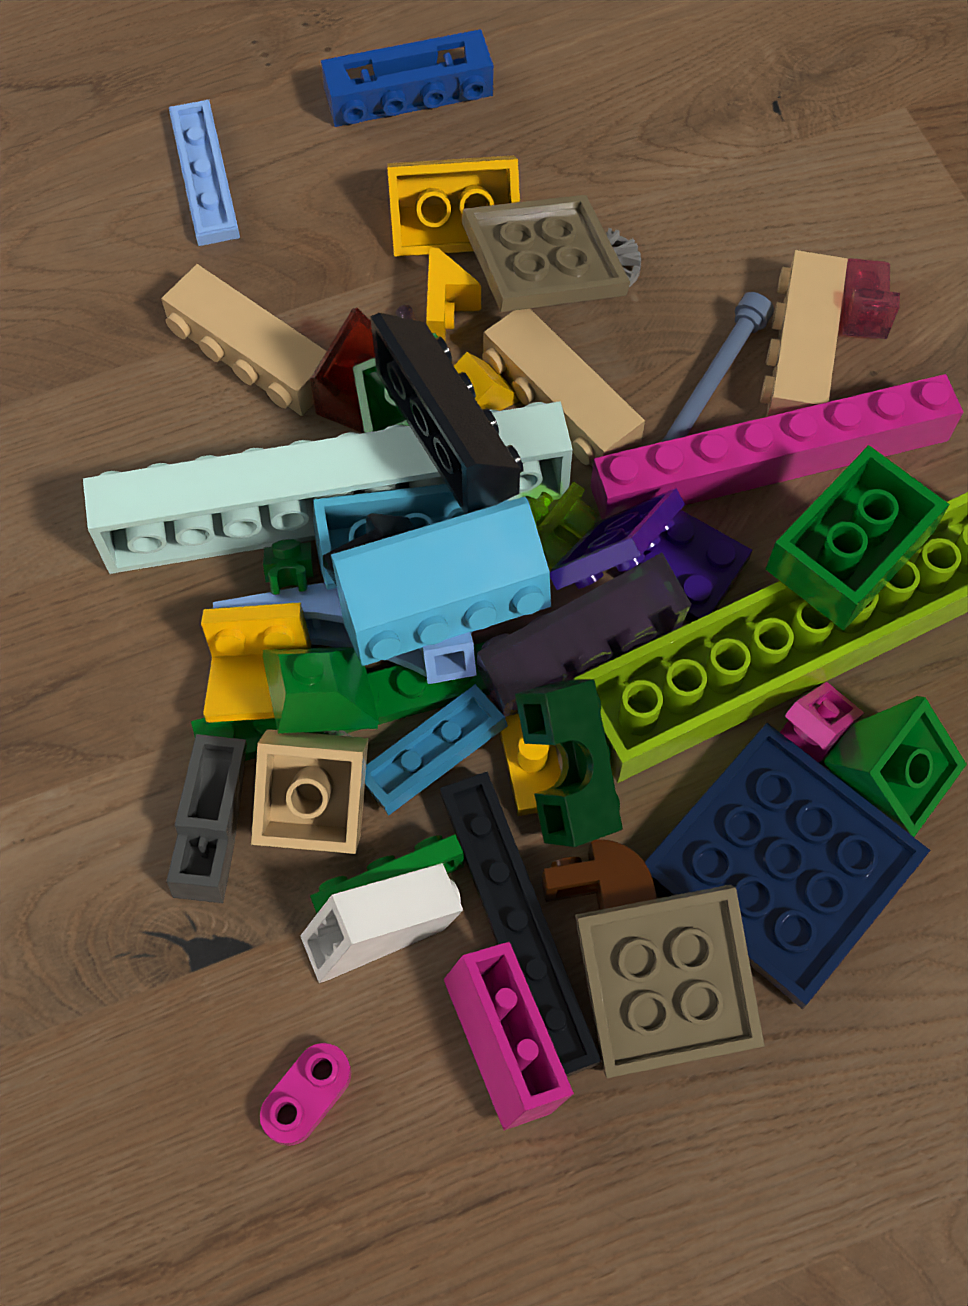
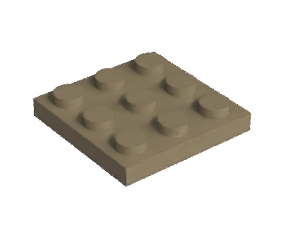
(544, 253)
(669, 980)

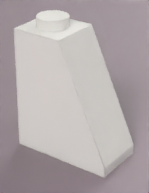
(379, 920)

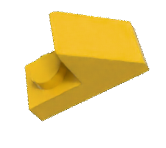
(448, 291)

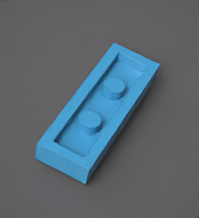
(433, 749)

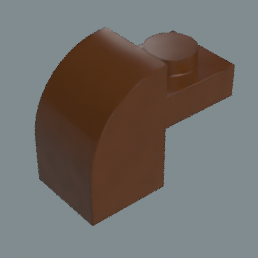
(612, 873)

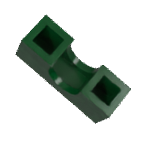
(584, 798)

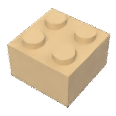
(309, 791)

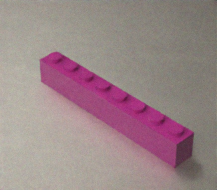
(778, 446)

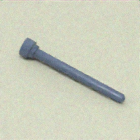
(751, 315)

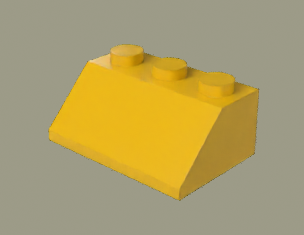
(431, 197)

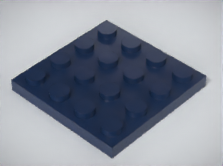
(803, 855)

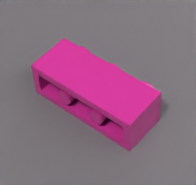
(507, 1035)

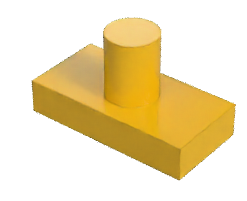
(529, 766)

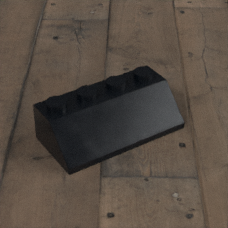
(444, 413)

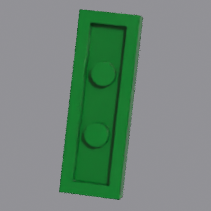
(426, 854)

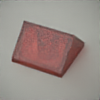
(334, 378)

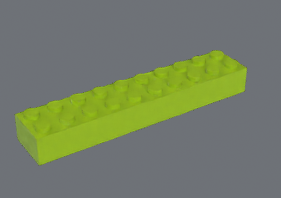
(767, 653)

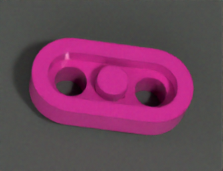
(309, 1095)

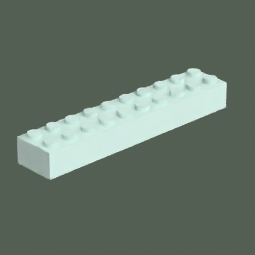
(268, 494)

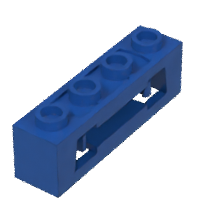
(408, 78)

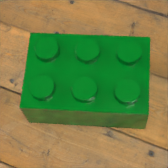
(856, 537)

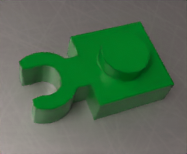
(288, 564)

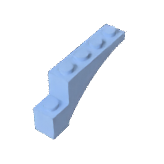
(323, 615)

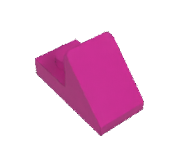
(820, 720)

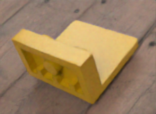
(237, 670)

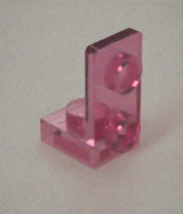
(867, 299)

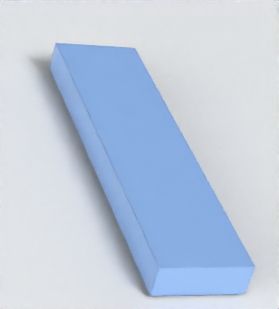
(204, 173)

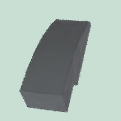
(208, 819)

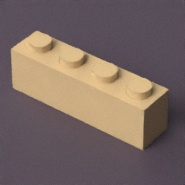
(807, 332)
(244, 337)
(549, 371)

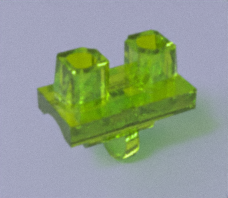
(567, 513)

